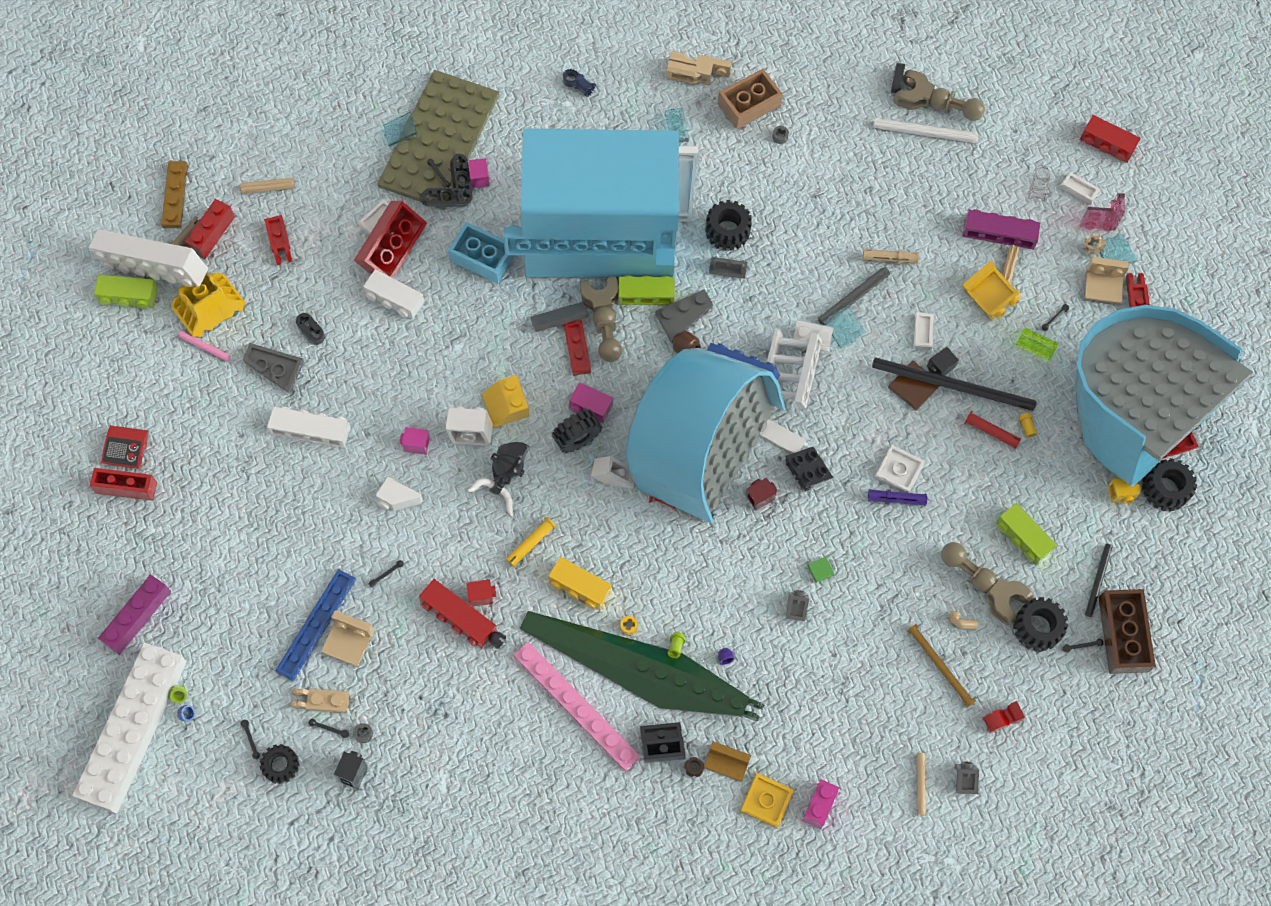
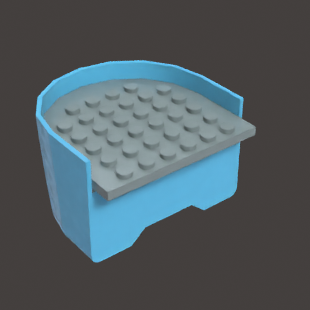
(1149, 383)
(698, 428)

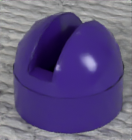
(725, 656)

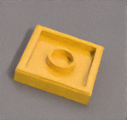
(767, 800)

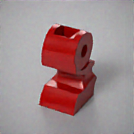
(1003, 718)

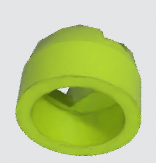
(178, 694)

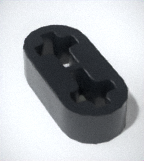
(897, 77)
(307, 331)

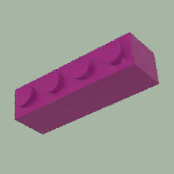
(1001, 229)
(134, 614)

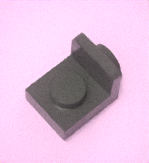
(797, 605)
(967, 778)

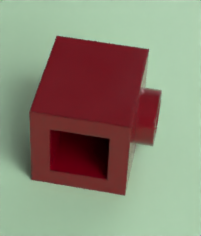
(761, 493)

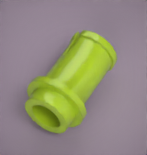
(677, 640)

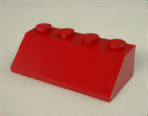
(388, 250)

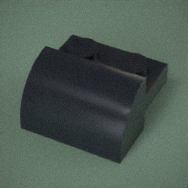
(662, 742)

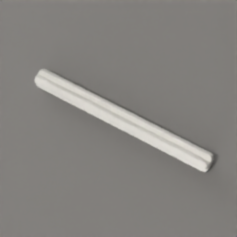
(925, 130)

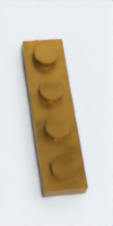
(174, 194)

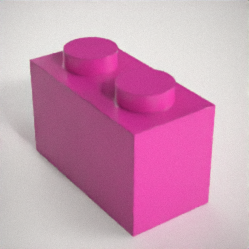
(589, 398)
(820, 804)

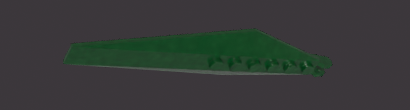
(643, 668)

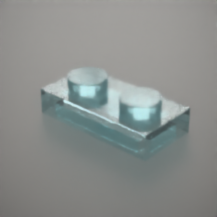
(676, 122)

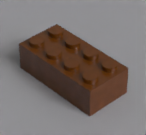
(1126, 631)

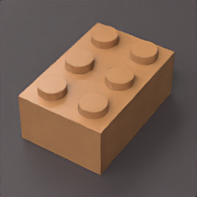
(750, 98)

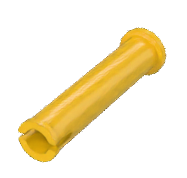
(531, 541)

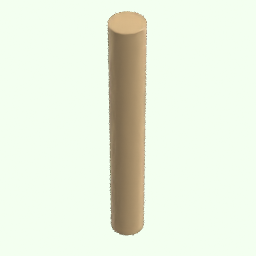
(921, 784)

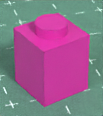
(478, 173)
(415, 440)

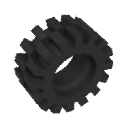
(288, 772)

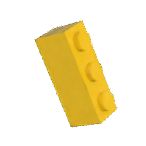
(579, 583)

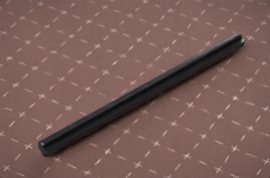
(955, 384)

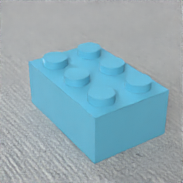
(480, 253)

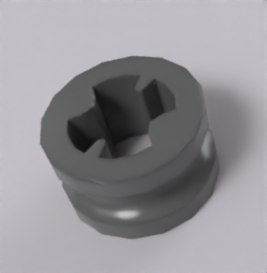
(782, 130)
(363, 739)

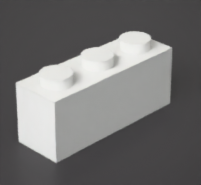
(393, 294)

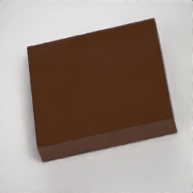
(911, 390)

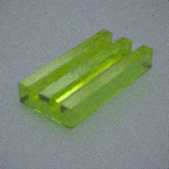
(1036, 346)

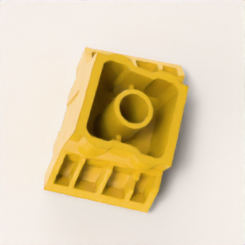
(207, 305)

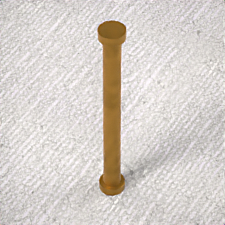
(941, 665)

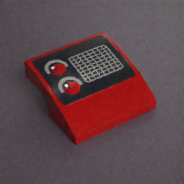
(124, 446)

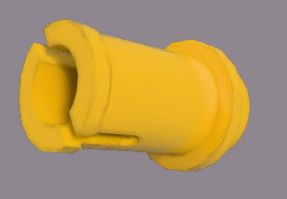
(1027, 424)

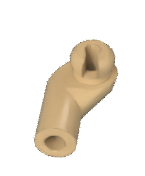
(962, 623)

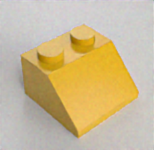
(505, 401)

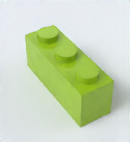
(646, 290)
(125, 291)
(1025, 534)

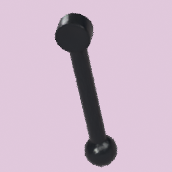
(430, 162)
(1064, 308)
(400, 563)
(1067, 648)
(245, 724)
(344, 733)

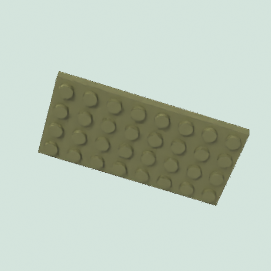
(447, 123)

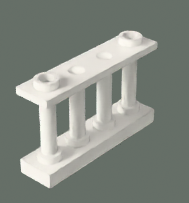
(808, 364)

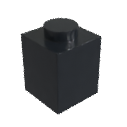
(942, 362)

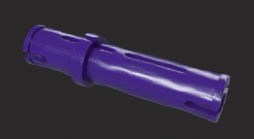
(897, 497)

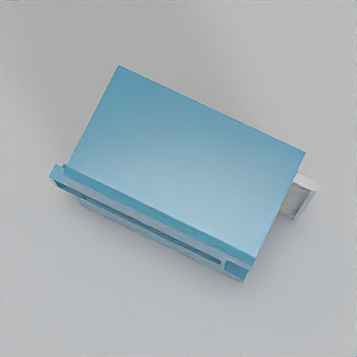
(602, 202)

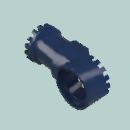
(579, 82)

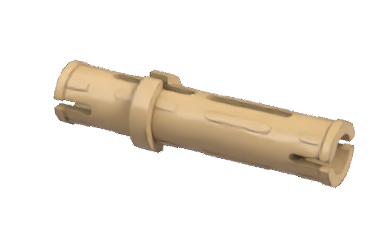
(890, 256)

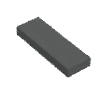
(559, 316)

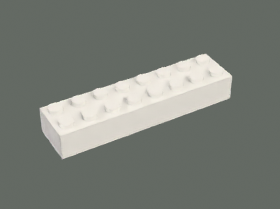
(129, 728)

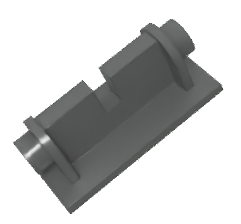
(728, 267)

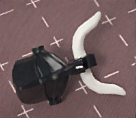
(506, 465)

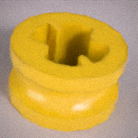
(633, 629)

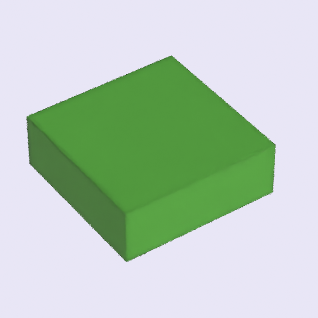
(820, 569)

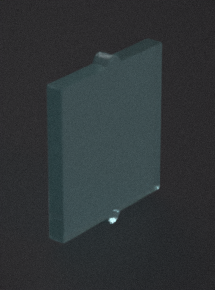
(400, 129)
(1118, 249)
(845, 326)

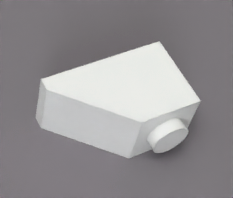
(612, 472)
(397, 496)

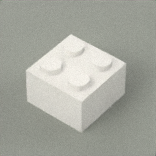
(469, 426)

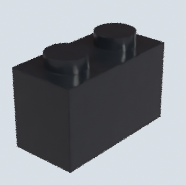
(351, 769)

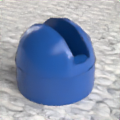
(186, 708)

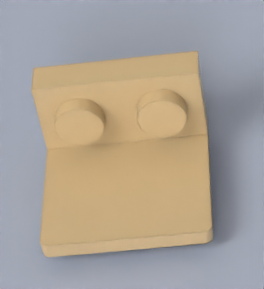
(1105, 280)
(348, 639)

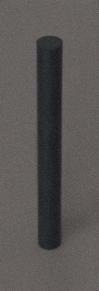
(1098, 580)

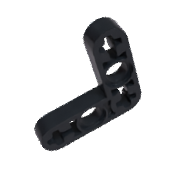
(454, 192)

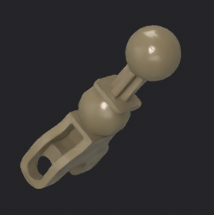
(939, 99)
(604, 317)
(985, 580)

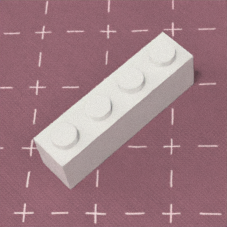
(309, 427)

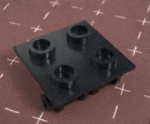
(808, 468)

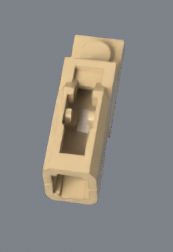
(696, 70)

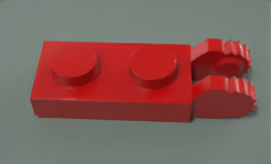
(278, 237)
(1138, 292)

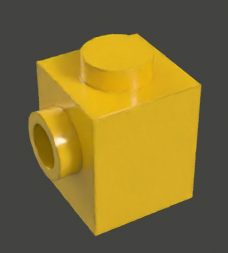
(1122, 492)

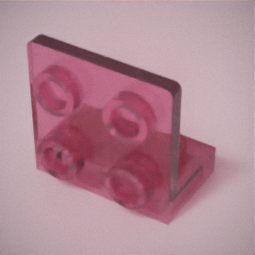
(1105, 217)

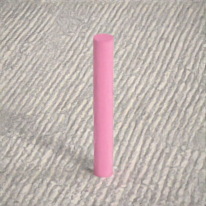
(199, 343)

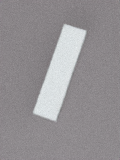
(782, 437)

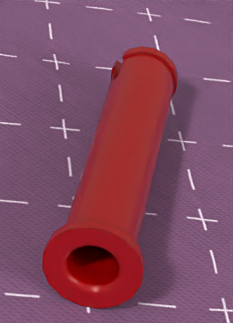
(992, 430)

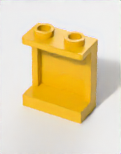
(991, 291)

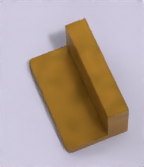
(727, 761)

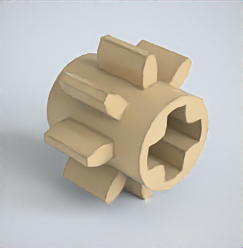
(1094, 250)

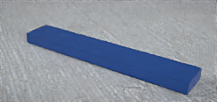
(315, 625)

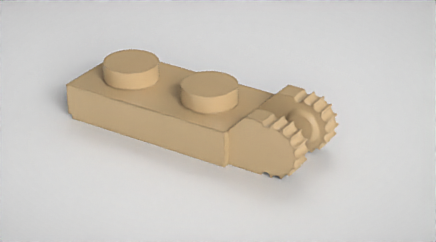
(322, 700)

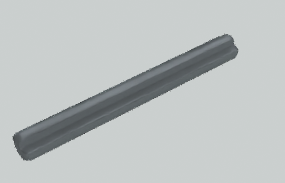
(857, 293)

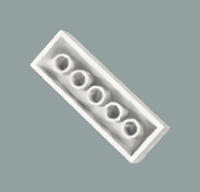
(148, 258)

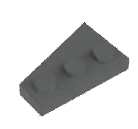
(683, 313)
(274, 365)

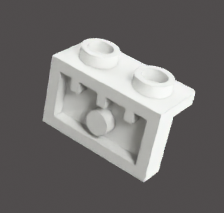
(803, 330)

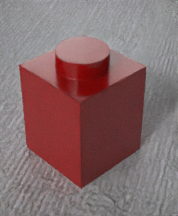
(480, 592)

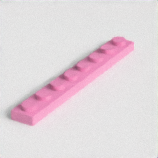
(577, 706)

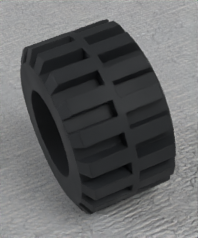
(728, 212)
(1177, 473)
(1051, 613)

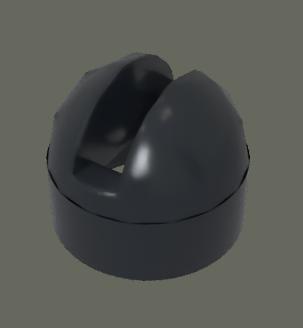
(497, 639)

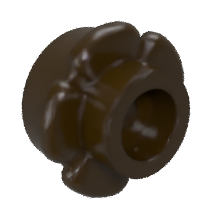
(694, 761)

